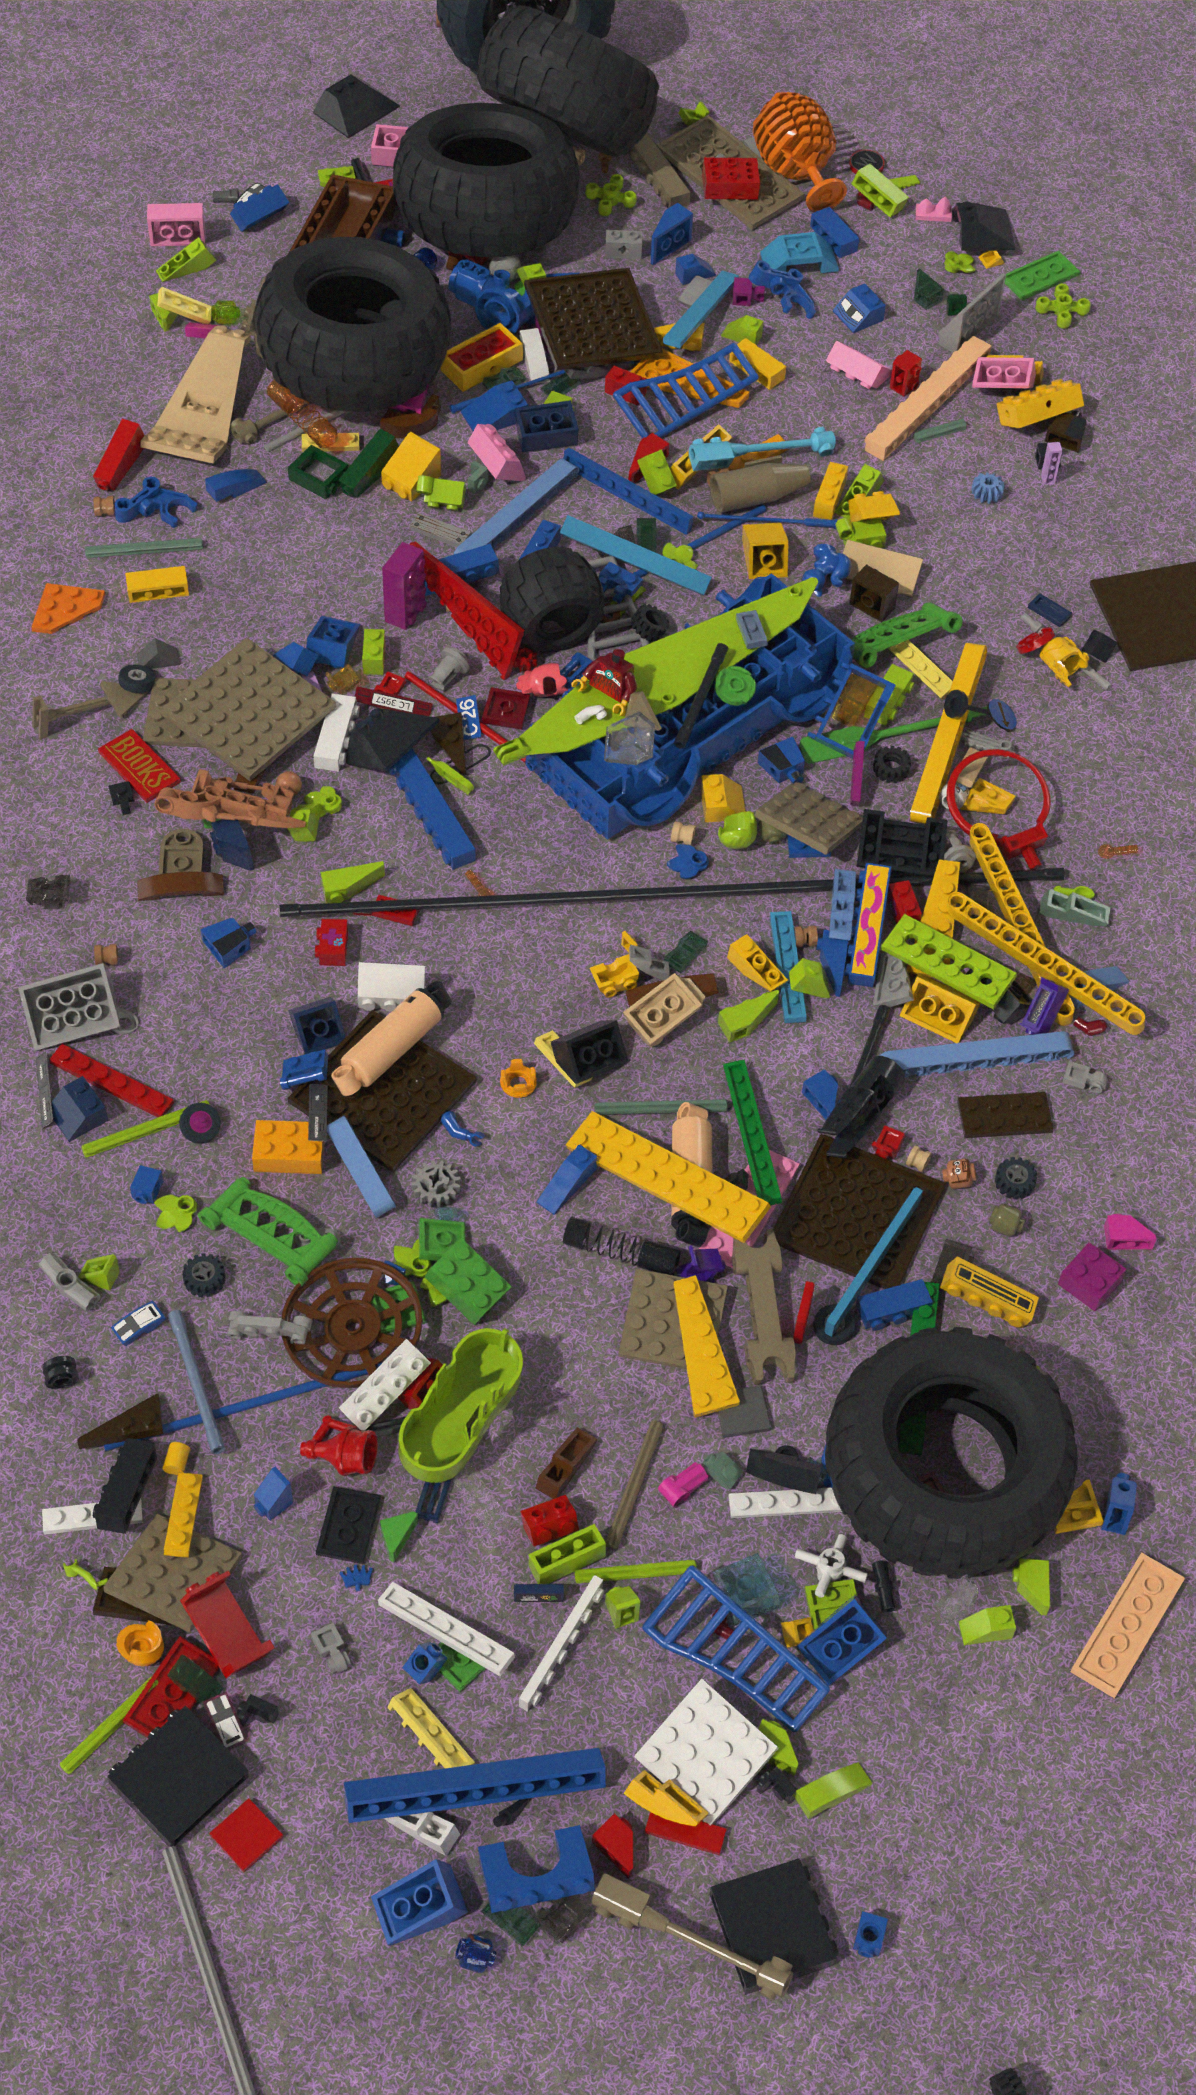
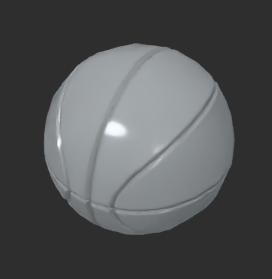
(507, 263)

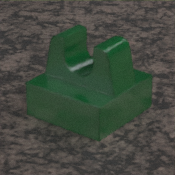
(956, 303)

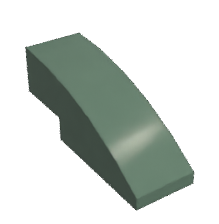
(1074, 908)

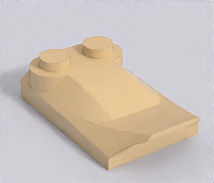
(664, 1009)

